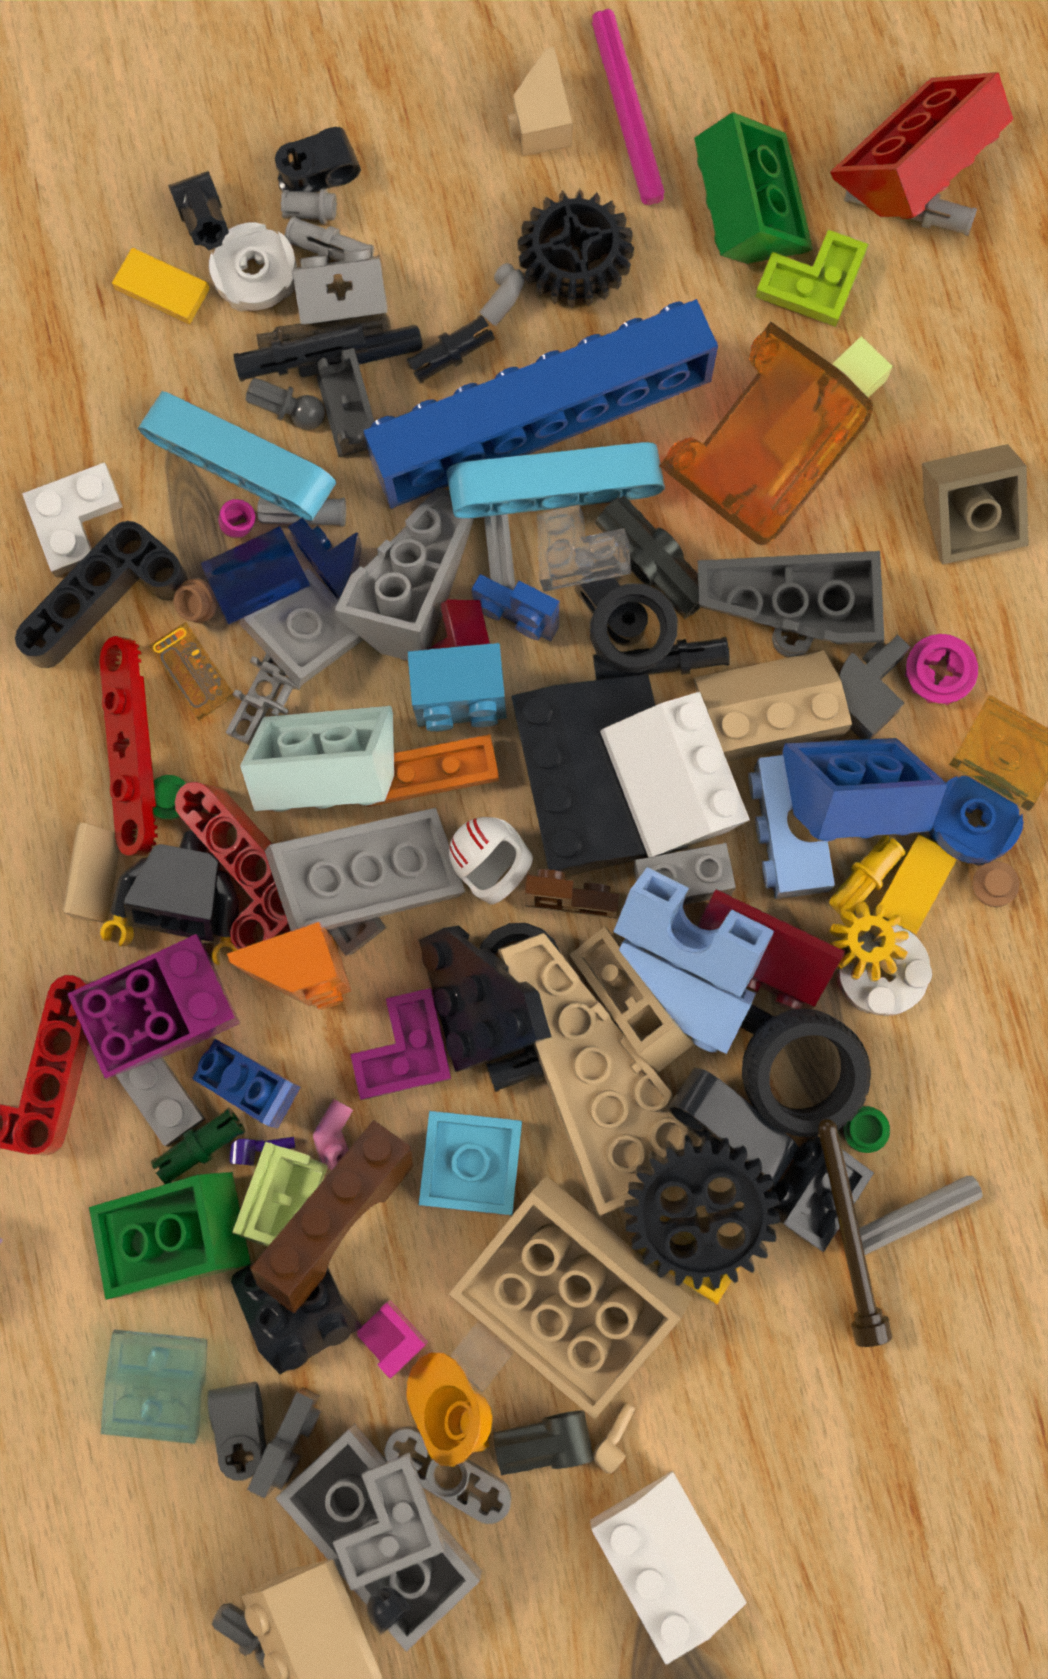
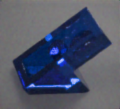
(332, 565)

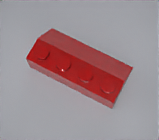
(925, 143)

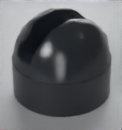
(386, 1609)

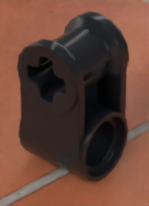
(320, 162)

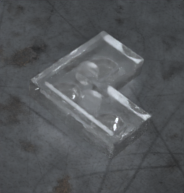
(575, 559)

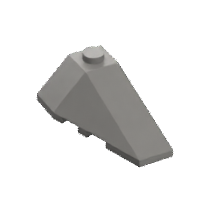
(401, 590)

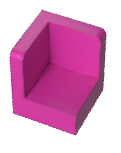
(391, 1338)

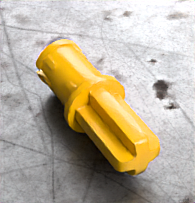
(867, 874)

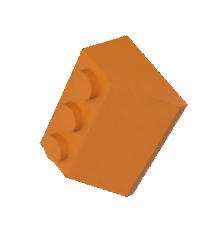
(298, 964)

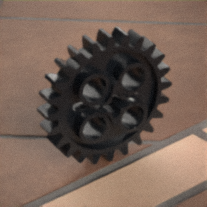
(710, 1251)

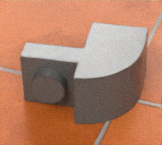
(867, 696)

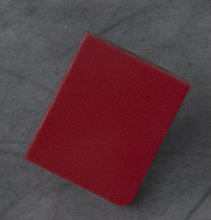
(463, 624)

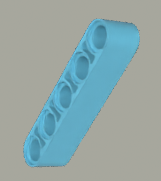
(237, 456)
(554, 480)

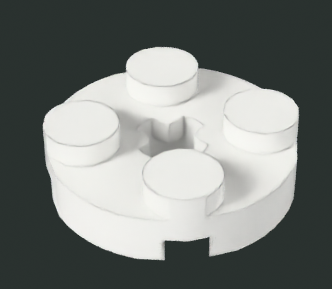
(260, 289)
(894, 996)

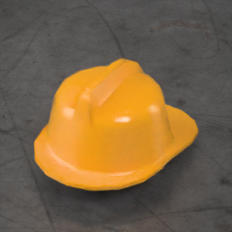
(447, 1409)

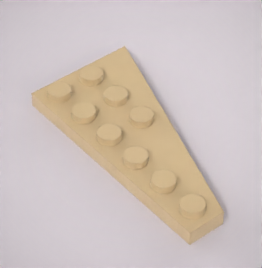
(601, 1086)

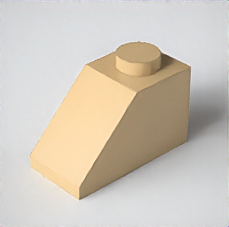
(541, 108)

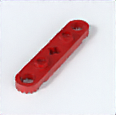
(128, 766)

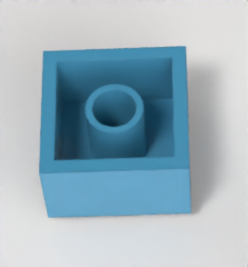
(457, 686)

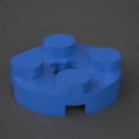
(978, 843)

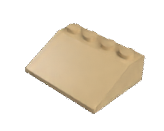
(571, 1297)

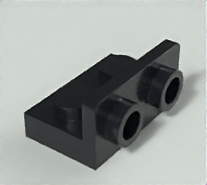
(806, 1194)

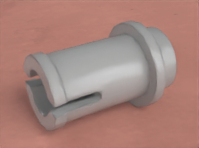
(309, 205)

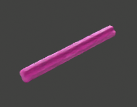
(628, 107)

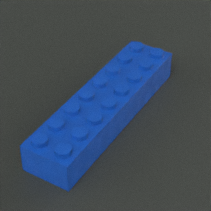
(544, 400)

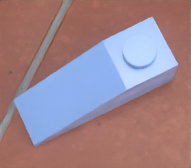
(693, 1002)

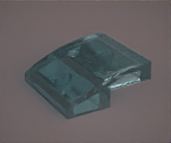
(154, 1386)

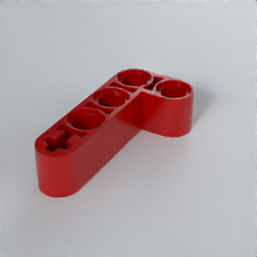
(238, 859)
(45, 1064)

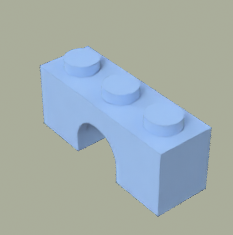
(793, 864)
(656, 921)

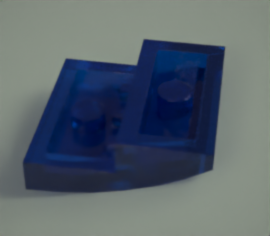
(255, 574)

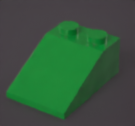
(168, 1234)

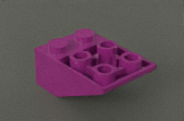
(153, 1007)

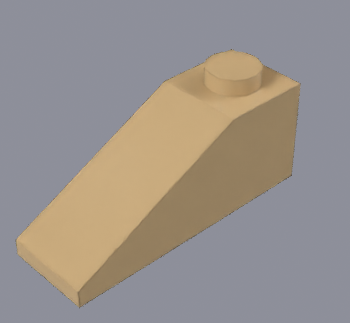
(630, 1001)

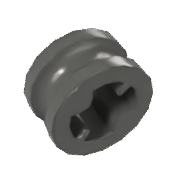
(787, 650)

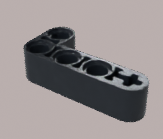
(97, 600)

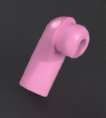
(329, 1136)

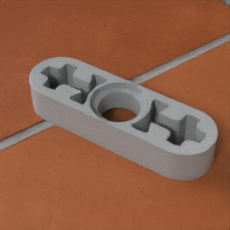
(484, 1483)

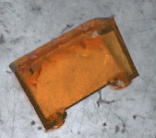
(774, 438)

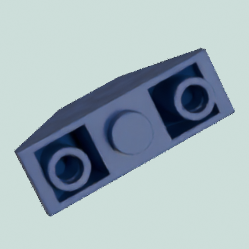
(246, 1084)

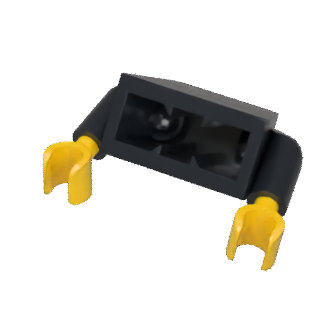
(176, 894)

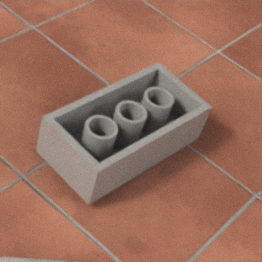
(334, 1501)

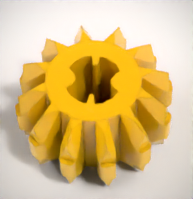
(883, 930)

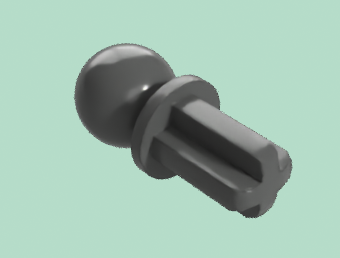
(305, 411)
(232, 1623)

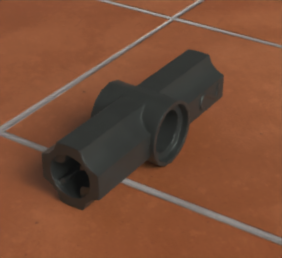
(654, 555)

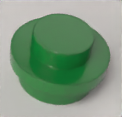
(165, 793)
(867, 1130)

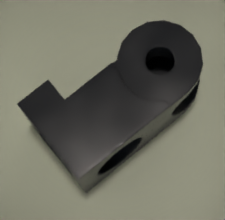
(627, 622)

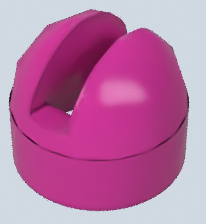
(232, 512)

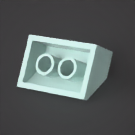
(321, 759)

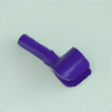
(244, 1150)

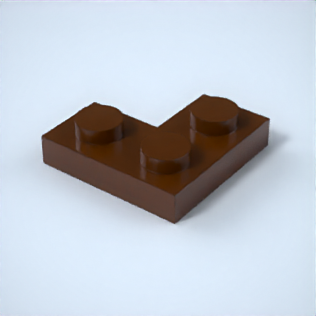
(553, 892)

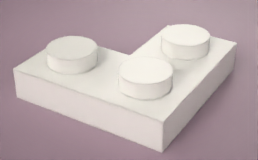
(63, 506)

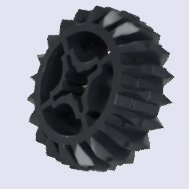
(604, 236)

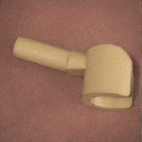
(606, 1453)

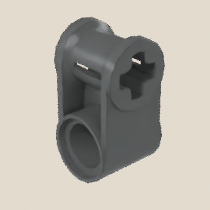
(235, 1419)

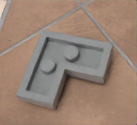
(404, 1527)

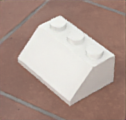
(674, 775)
(668, 1566)

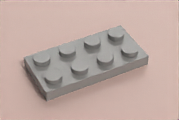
(364, 871)

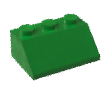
(751, 190)

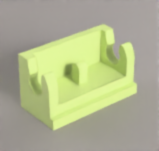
(277, 1192)

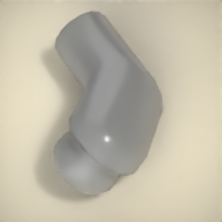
(506, 295)

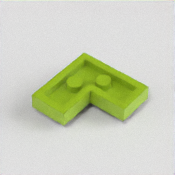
(815, 290)

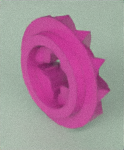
(960, 662)

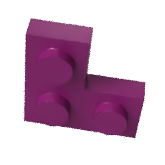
(415, 1058)

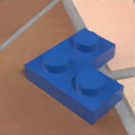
(527, 607)

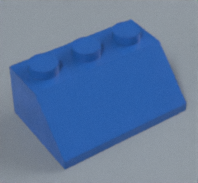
(861, 788)

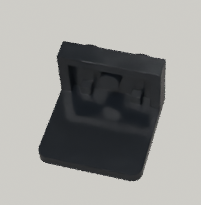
(290, 1337)

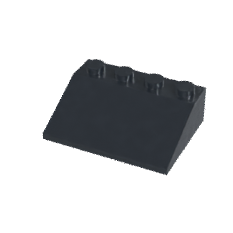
(571, 774)

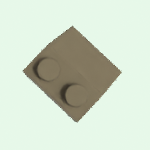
(976, 503)

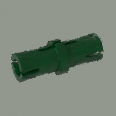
(198, 1146)

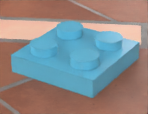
(470, 1163)

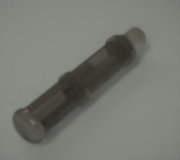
(371, 325)

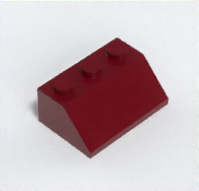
(794, 963)

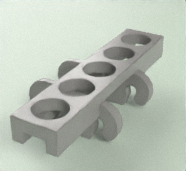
(260, 702)

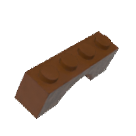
(305, 1246)

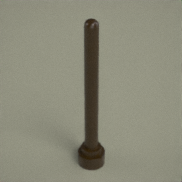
(870, 1325)

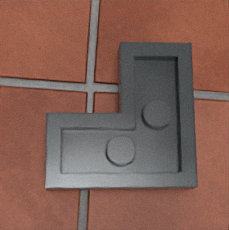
(279, 1457)

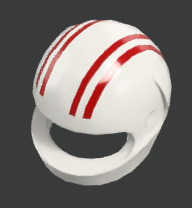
(483, 852)

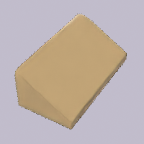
(91, 874)

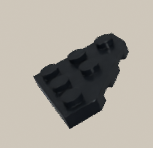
(478, 1002)

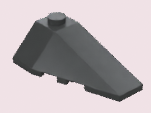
(811, 595)

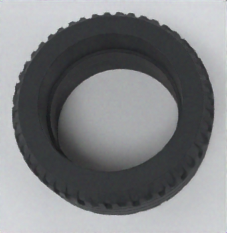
(849, 1092)

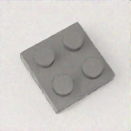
(302, 631)

